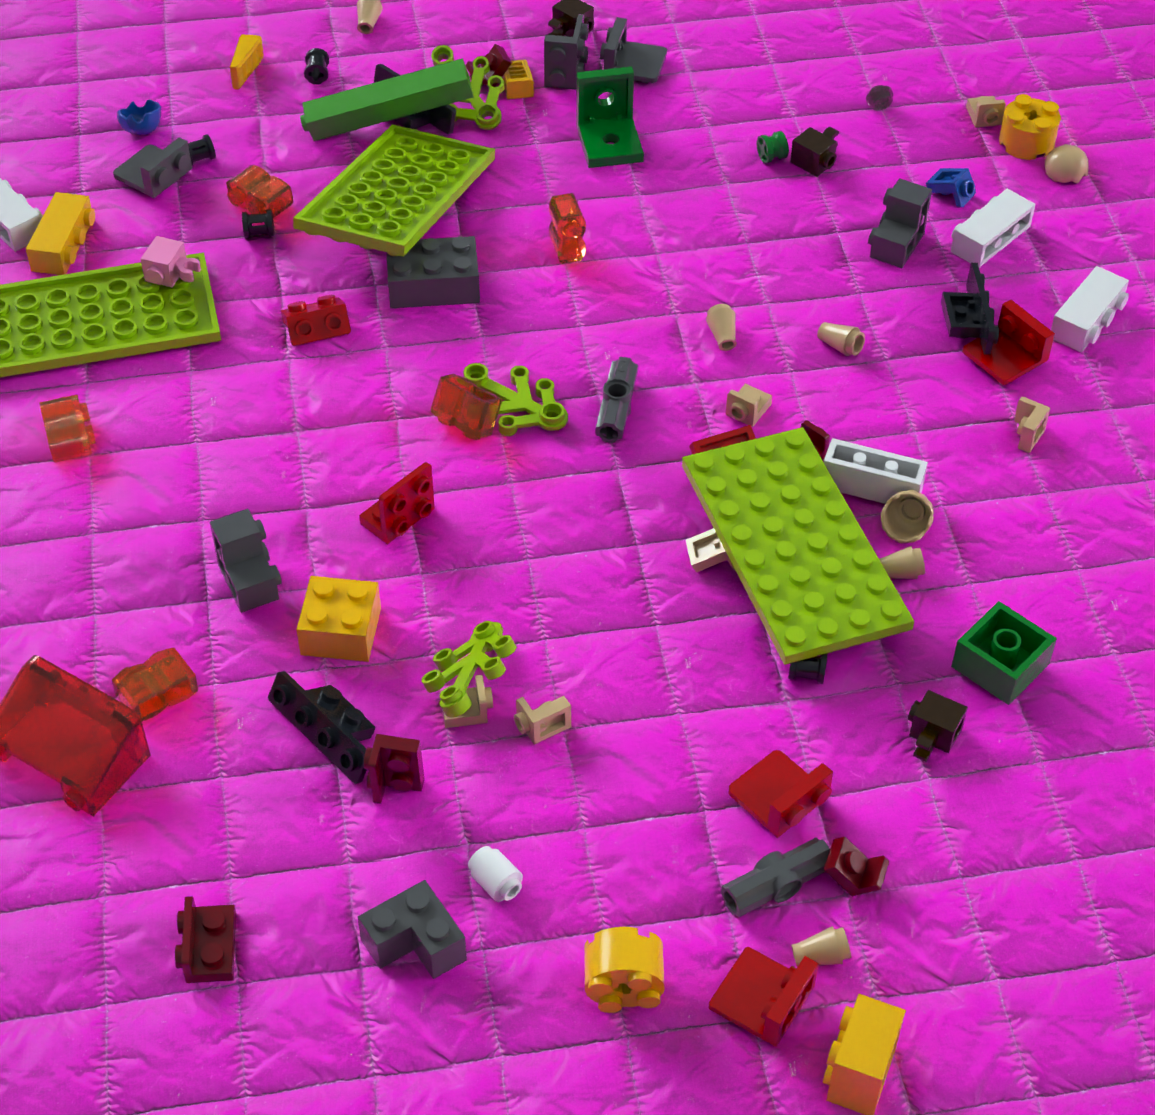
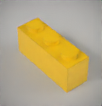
(60, 233)

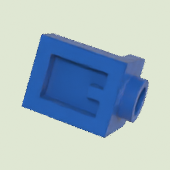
(953, 181)

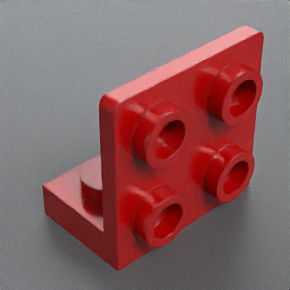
(1020, 347)
(401, 505)
(764, 994)

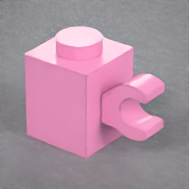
(167, 261)

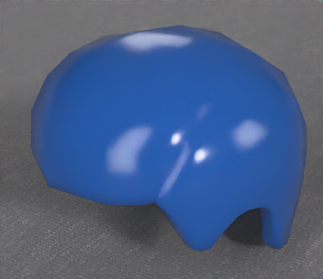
(140, 119)

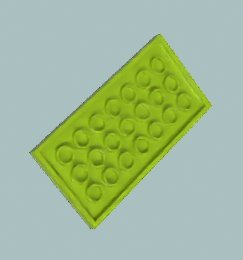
(394, 190)
(101, 317)
(796, 545)

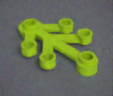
(480, 109)
(549, 416)
(486, 637)

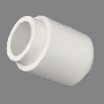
(495, 874)

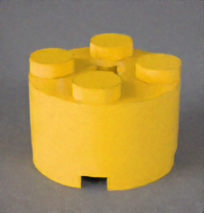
(1029, 127)
(624, 969)

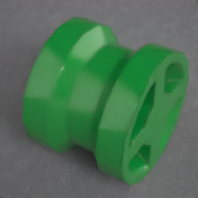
(772, 147)

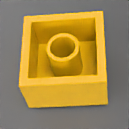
(339, 618)
(863, 1054)

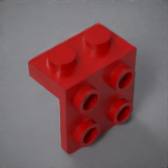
(781, 791)

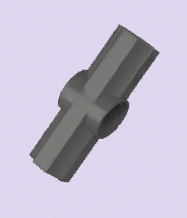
(616, 400)
(776, 877)

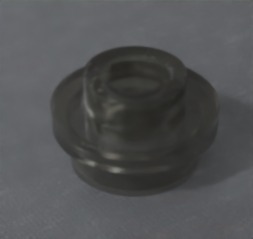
(880, 97)

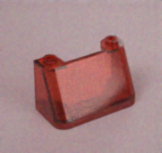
(71, 733)

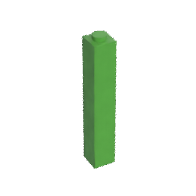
(387, 100)

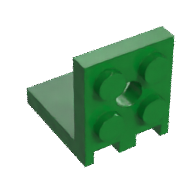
(607, 119)

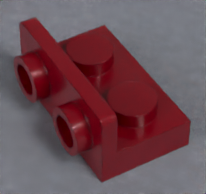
(394, 764)
(206, 942)

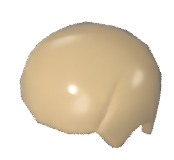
(1066, 164)
(907, 516)

